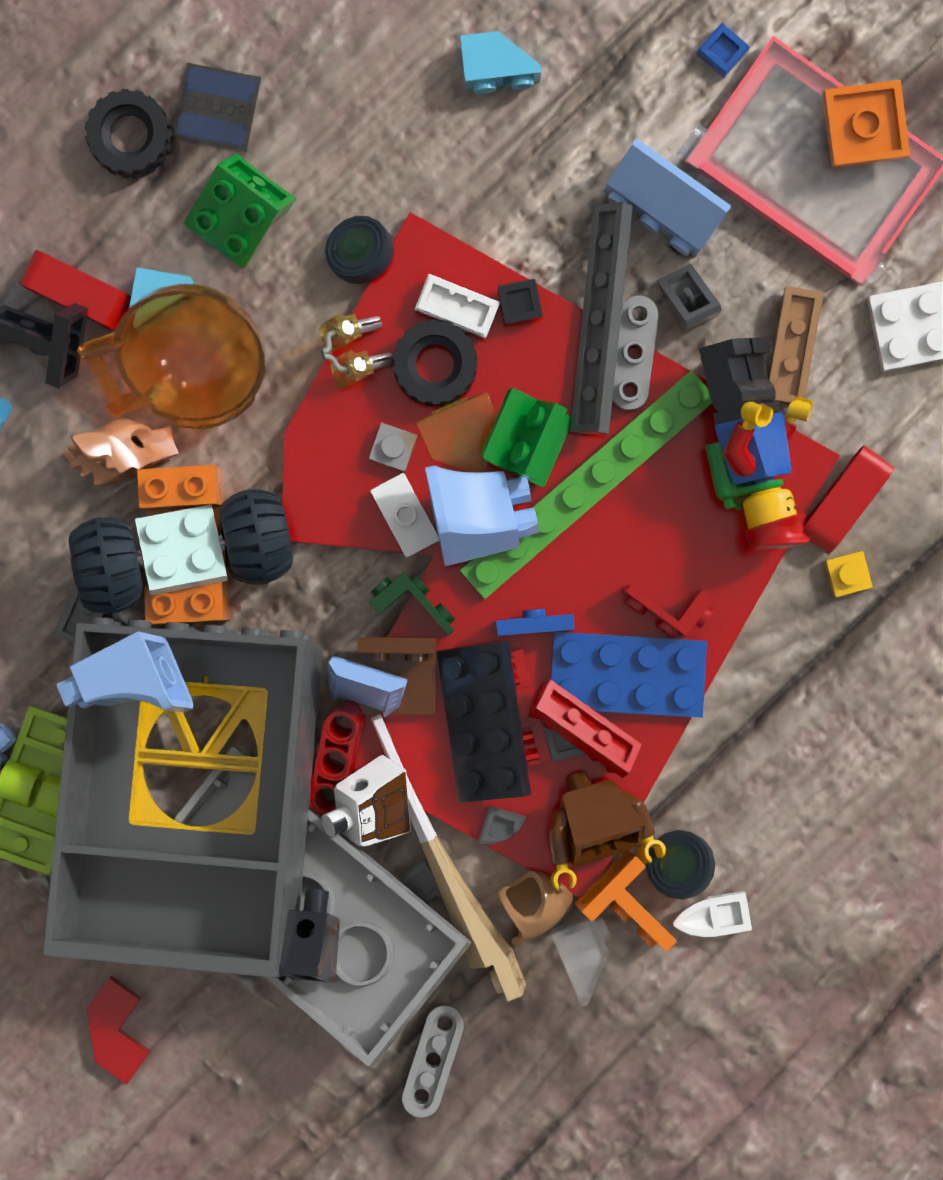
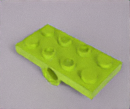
(32, 791)

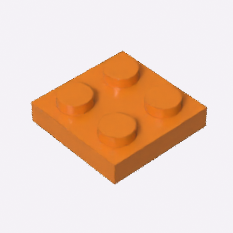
(866, 123)

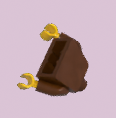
(596, 824)

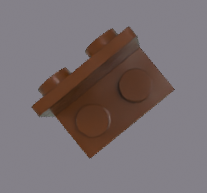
(405, 658)

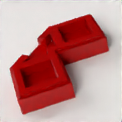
(111, 1046)

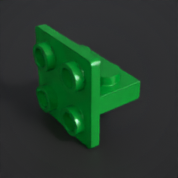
(527, 436)

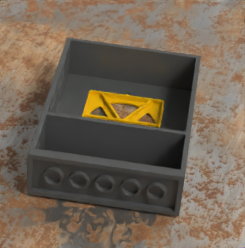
(170, 892)

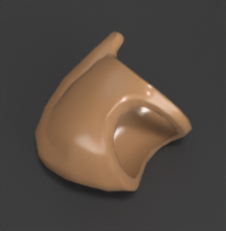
(534, 905)

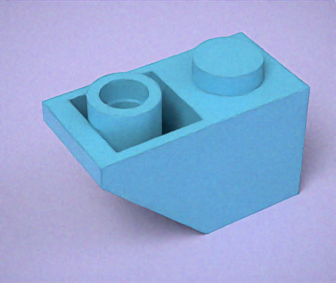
(495, 61)

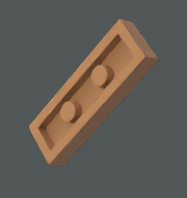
(794, 342)

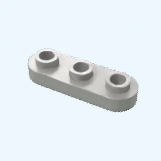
(635, 370)
(428, 1076)

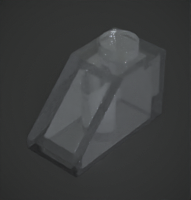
(582, 953)

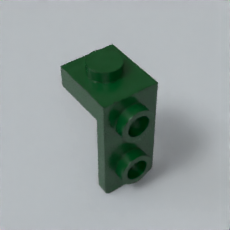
(388, 592)

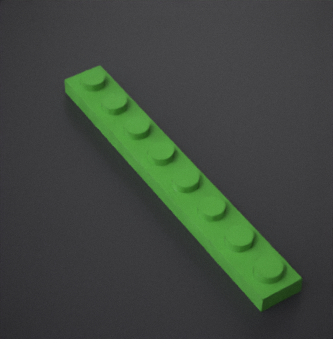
(595, 480)

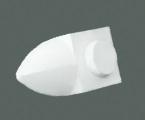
(716, 916)

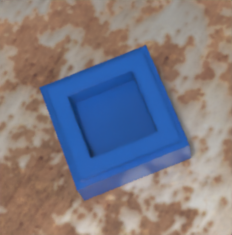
(723, 50)

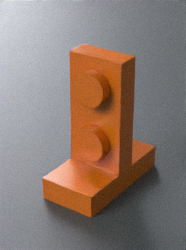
(612, 887)

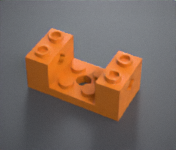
(175, 490)

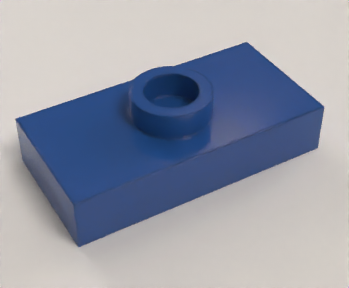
(534, 622)

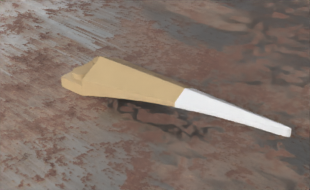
(464, 910)

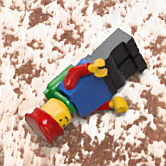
(753, 443)

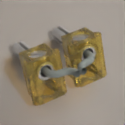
(350, 366)

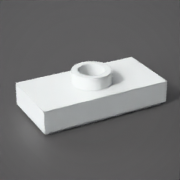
(457, 305)
(405, 515)

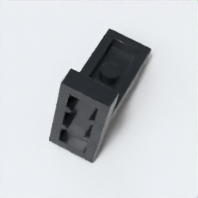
(45, 338)

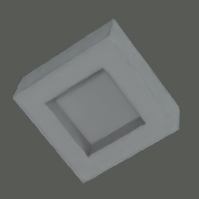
(393, 447)

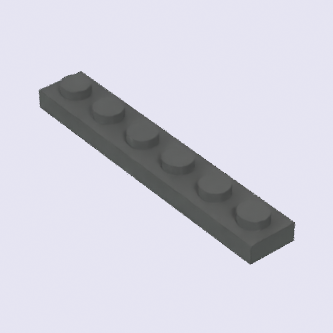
(601, 318)

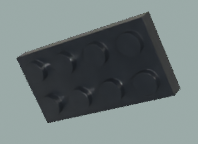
(484, 722)

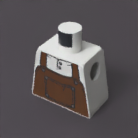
(371, 804)

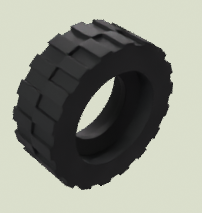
(124, 104)
(435, 334)

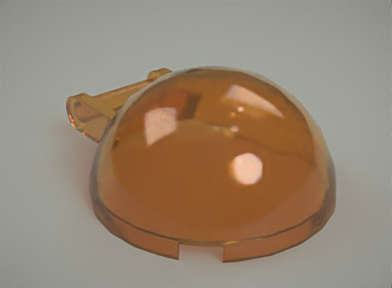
(183, 356)

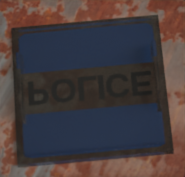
(216, 107)

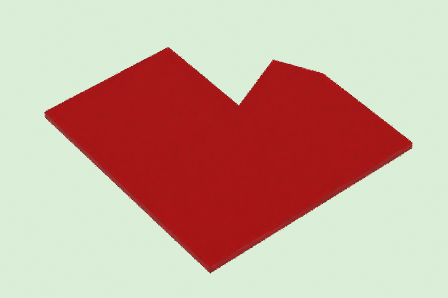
(650, 532)

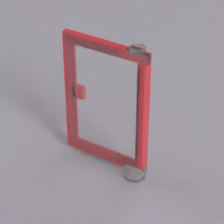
(776, 160)

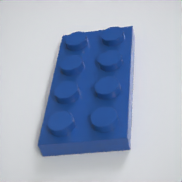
(631, 673)

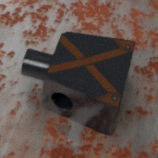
(315, 955)

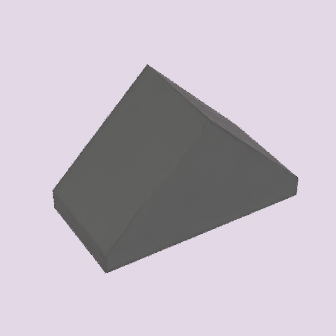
(689, 298)

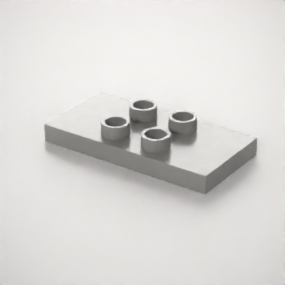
(389, 939)

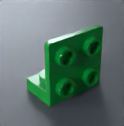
(237, 209)

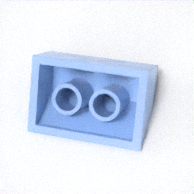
(666, 198)

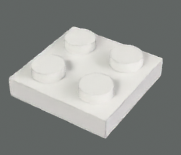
(908, 326)

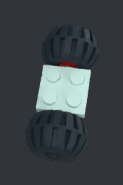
(180, 550)

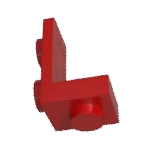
(695, 613)

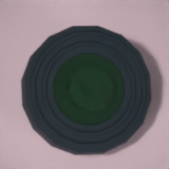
(359, 249)
(685, 866)

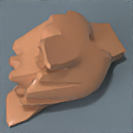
(111, 451)

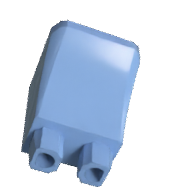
(477, 512)
(128, 671)

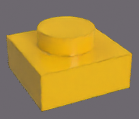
(848, 574)

